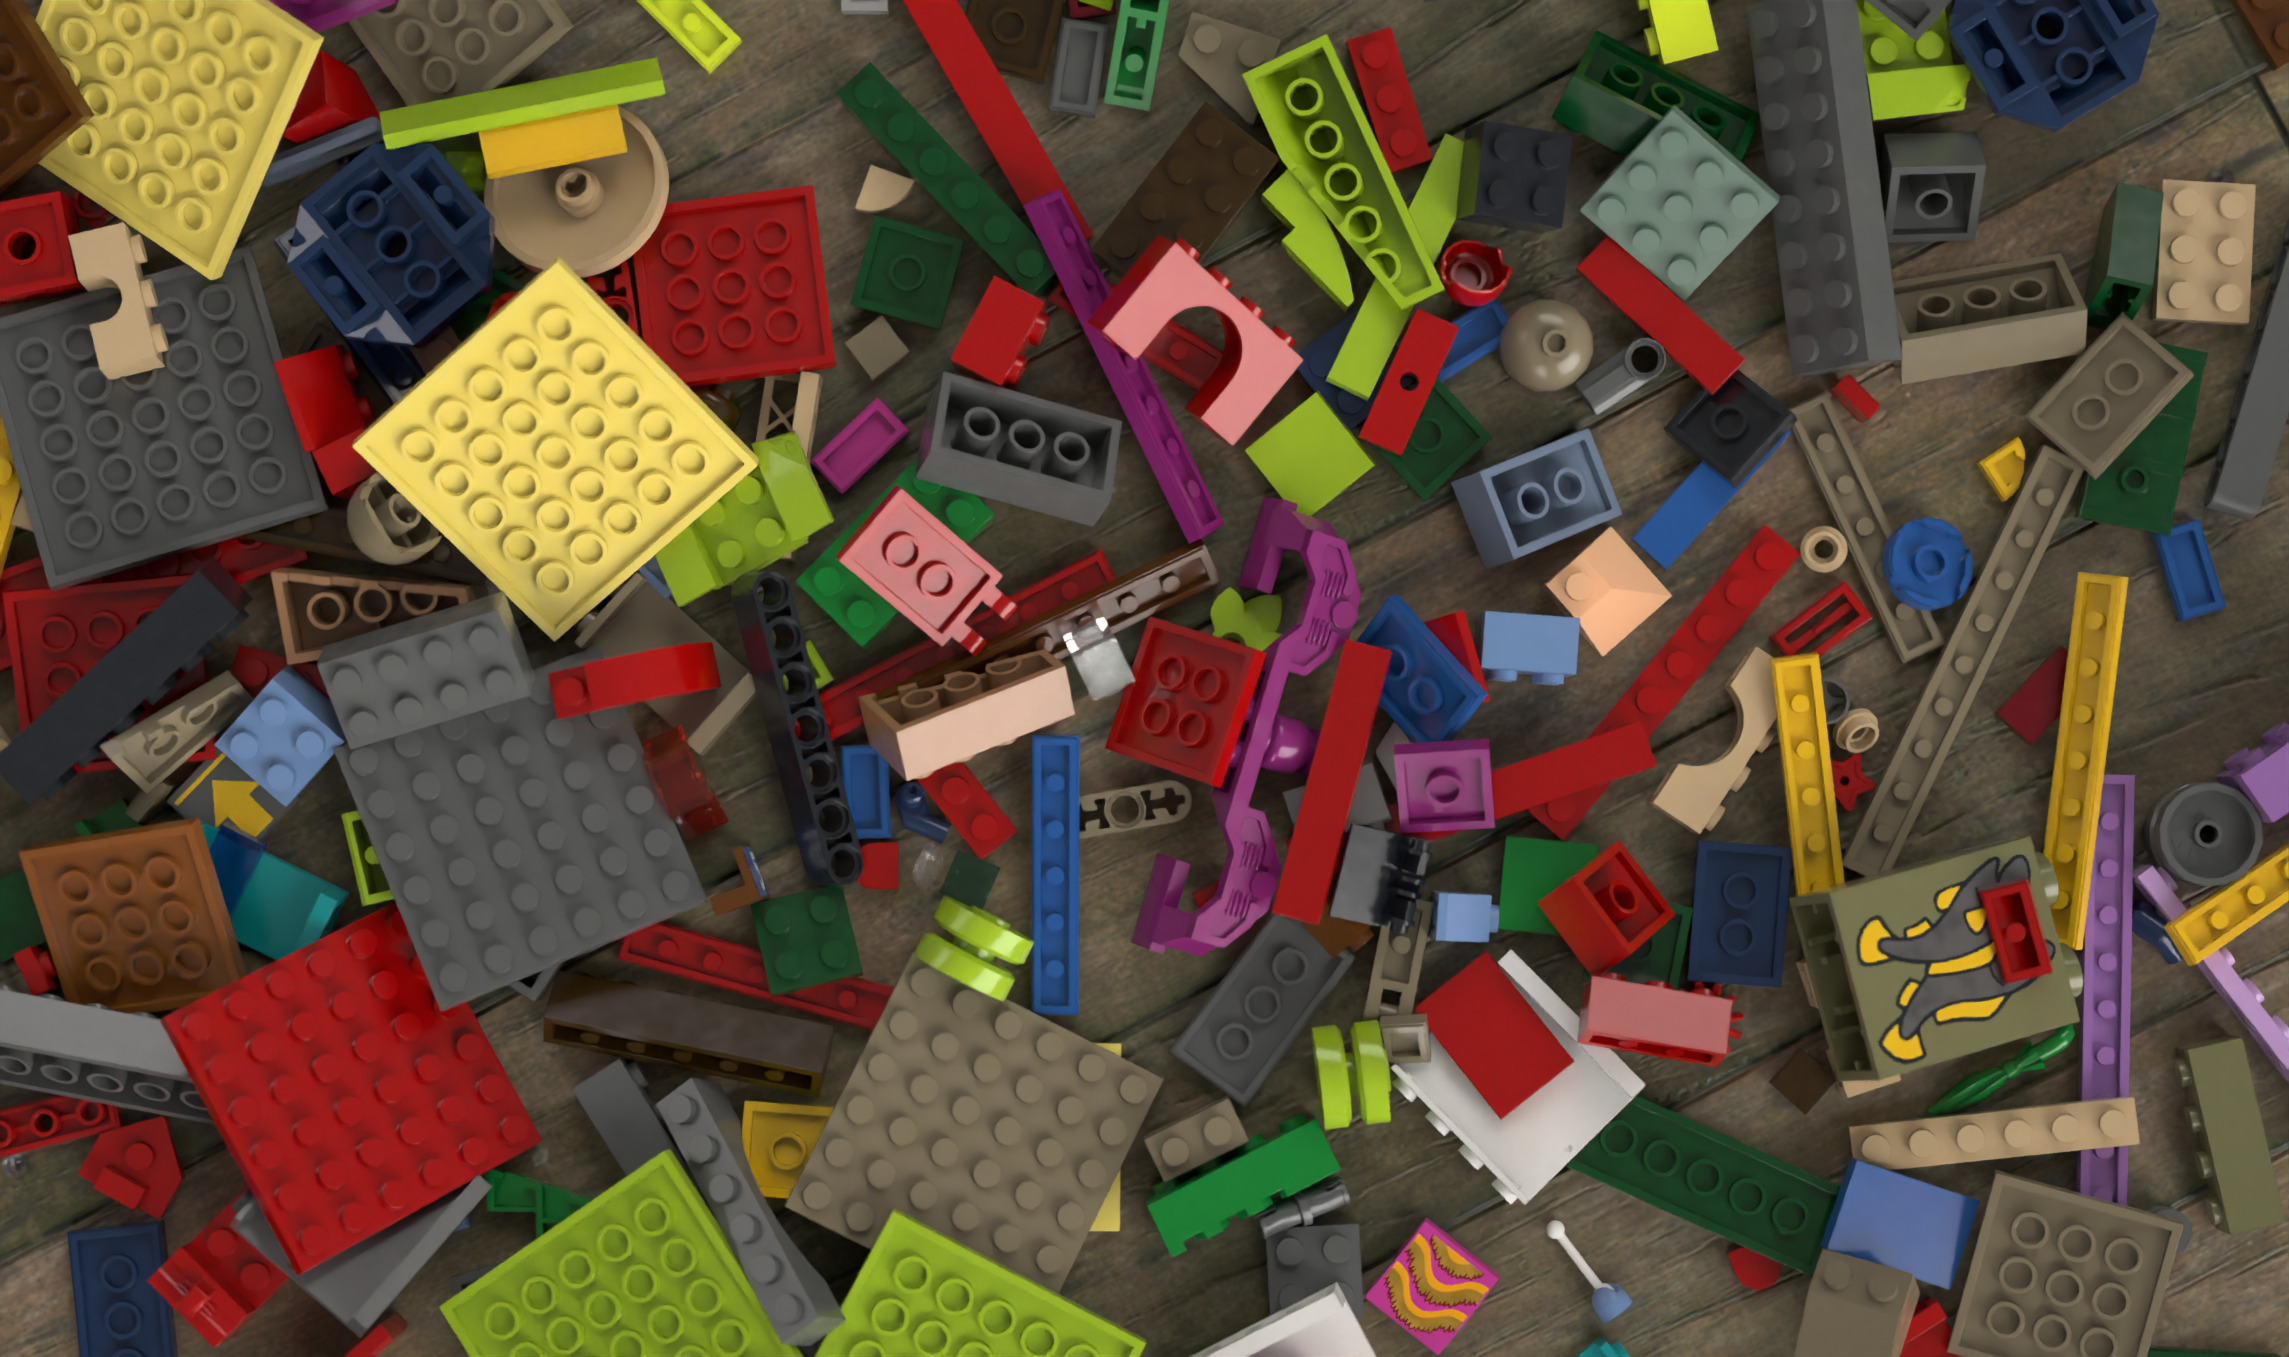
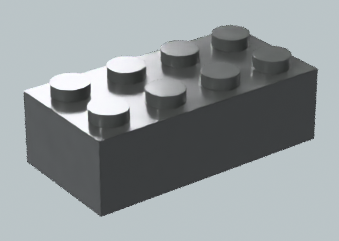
(1018, 449)
(426, 670)

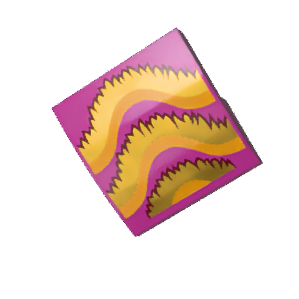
(1432, 1286)

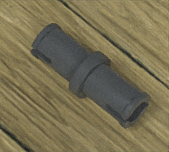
(1302, 1207)

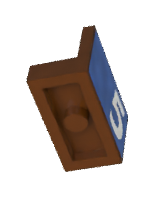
(751, 892)

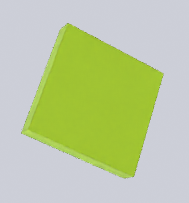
(1310, 456)

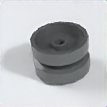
(2230, 827)

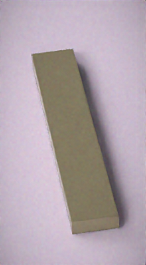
(1860, 521)

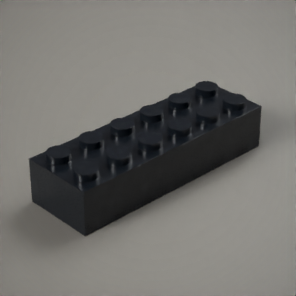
(113, 689)

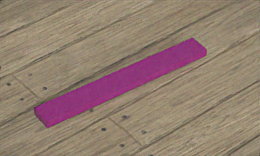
(1127, 376)

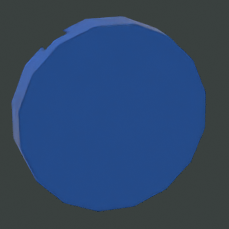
(1927, 564)

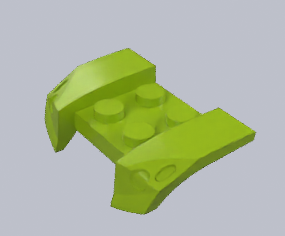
(1909, 75)
(750, 524)

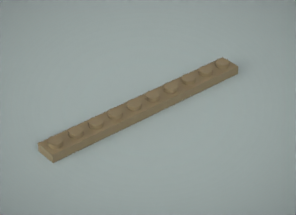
(1962, 663)

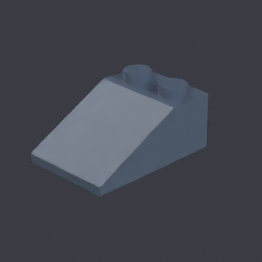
(1536, 498)

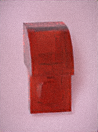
(682, 783)

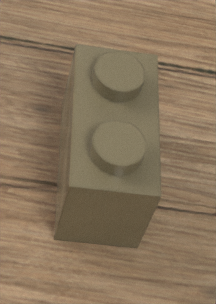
(1195, 1138)

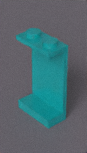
(283, 906)

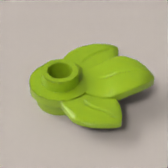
(1250, 622)

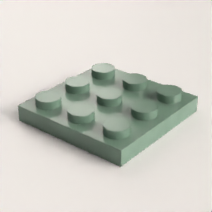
(1679, 203)

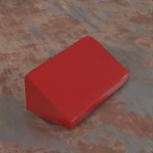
(2016, 931)

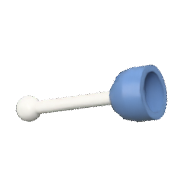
(1608, 1298)

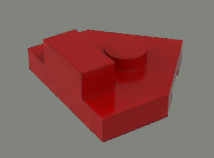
(137, 1166)

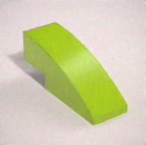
(1310, 239)

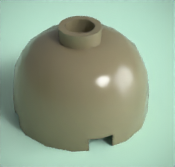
(1546, 345)
(387, 524)

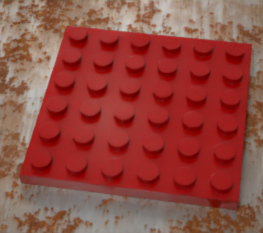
(348, 1087)

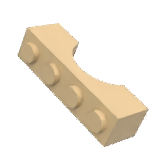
(1695, 792)

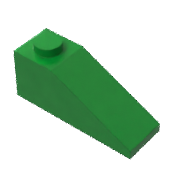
(1136, 53)

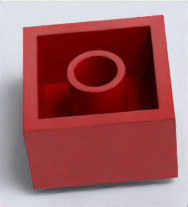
(1000, 335)

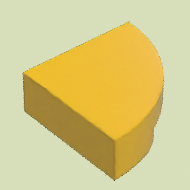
(2005, 468)

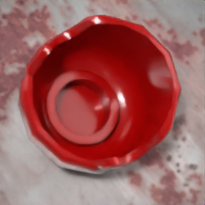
(1473, 272)

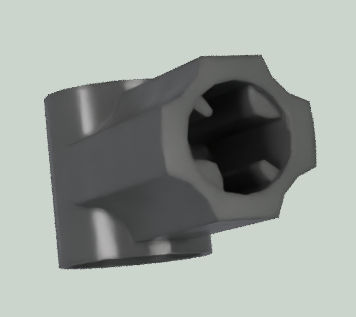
(1618, 377)

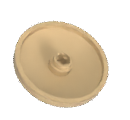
(583, 210)

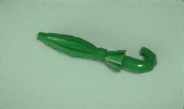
(1985, 1082)

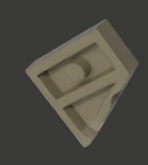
(1220, 56)

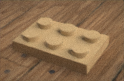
(2204, 253)

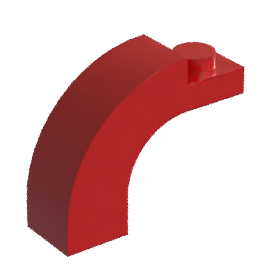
(634, 679)

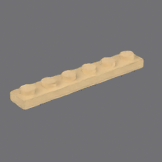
(1997, 1133)

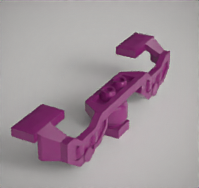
(1264, 740)

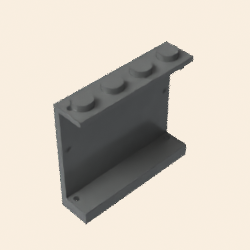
(373, 1272)

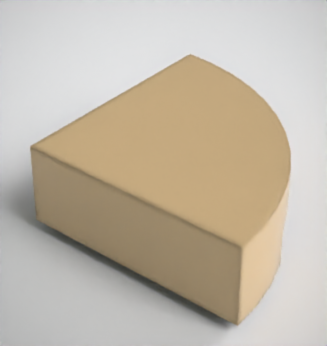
(882, 190)

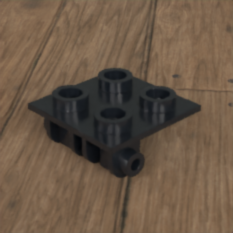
(1380, 878)

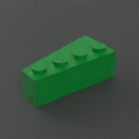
(1241, 1183)

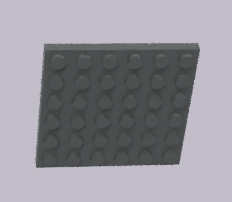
(158, 455)
(519, 837)

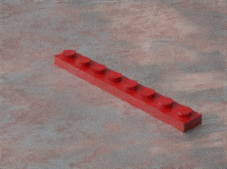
(1683, 658)

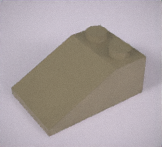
(1856, 1309)

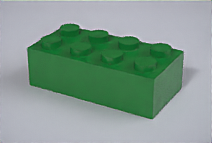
(852, 601)

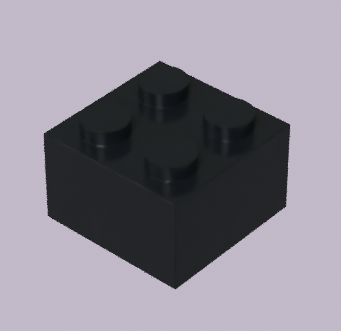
(1513, 177)

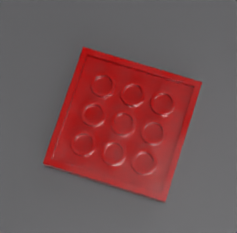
(736, 288)
(69, 630)

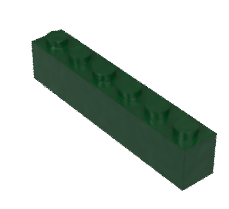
(948, 180)

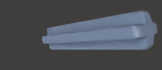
(323, 151)

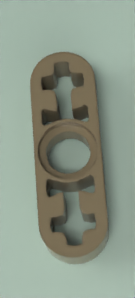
(1161, 814)

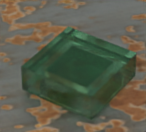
(970, 879)

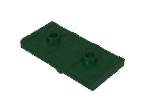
(2145, 479)

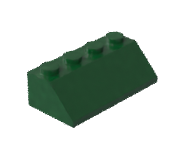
(1624, 94)

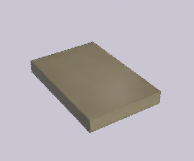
(2109, 395)

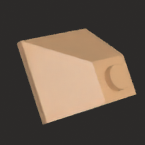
(1607, 591)

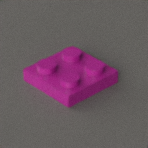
(1444, 785)

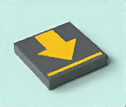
(226, 793)

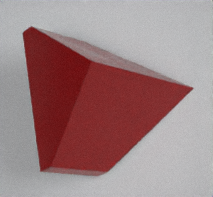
(328, 101)

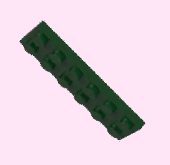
(1712, 1182)

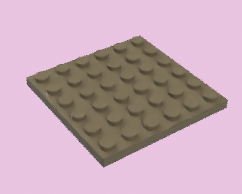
(975, 1128)

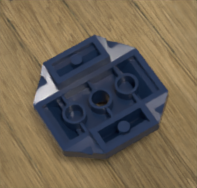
(2056, 80)
(348, 234)

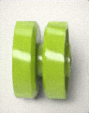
(977, 942)
(1351, 1074)

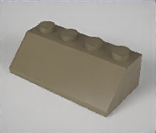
(1988, 318)

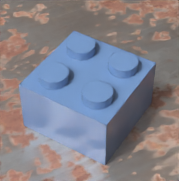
(1528, 646)
(284, 736)

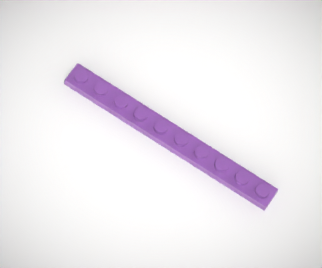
(2107, 983)

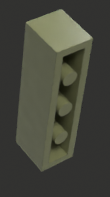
(2228, 1134)

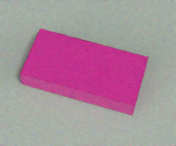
(860, 446)

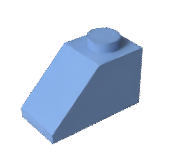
(1463, 916)

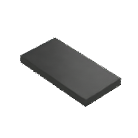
(1260, 1007)

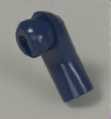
(915, 813)
(2150, 928)

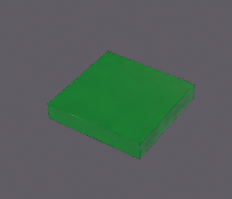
(1529, 873)

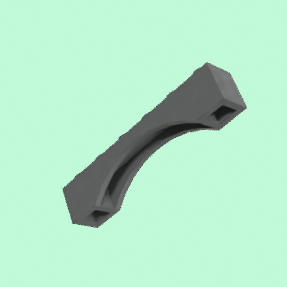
(782, 1278)

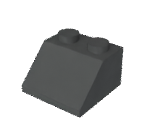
(1931, 186)

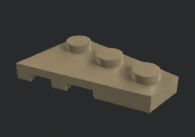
(176, 732)

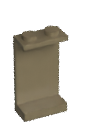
(643, 621)

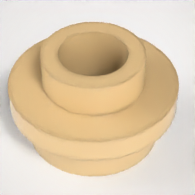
(1818, 563)
(1856, 731)

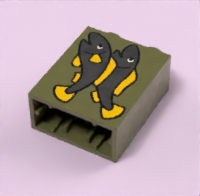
(1913, 968)

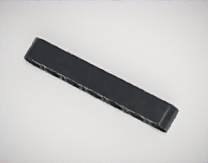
(814, 743)

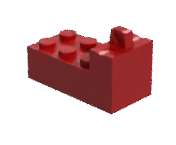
(218, 1279)

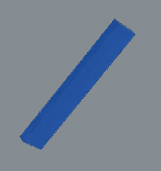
(1055, 873)

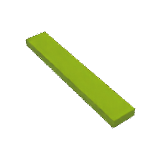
(521, 103)
(1380, 317)

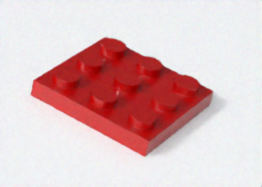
(1185, 701)

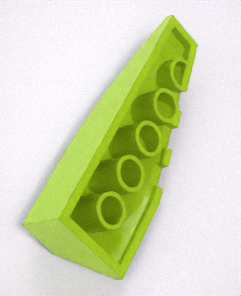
(1341, 166)

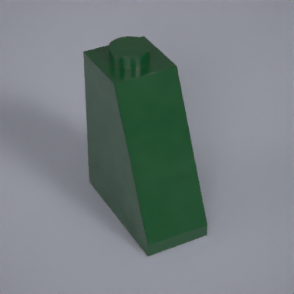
(2124, 254)

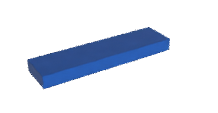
(1688, 512)

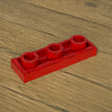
(1418, 356)
(72, 1118)

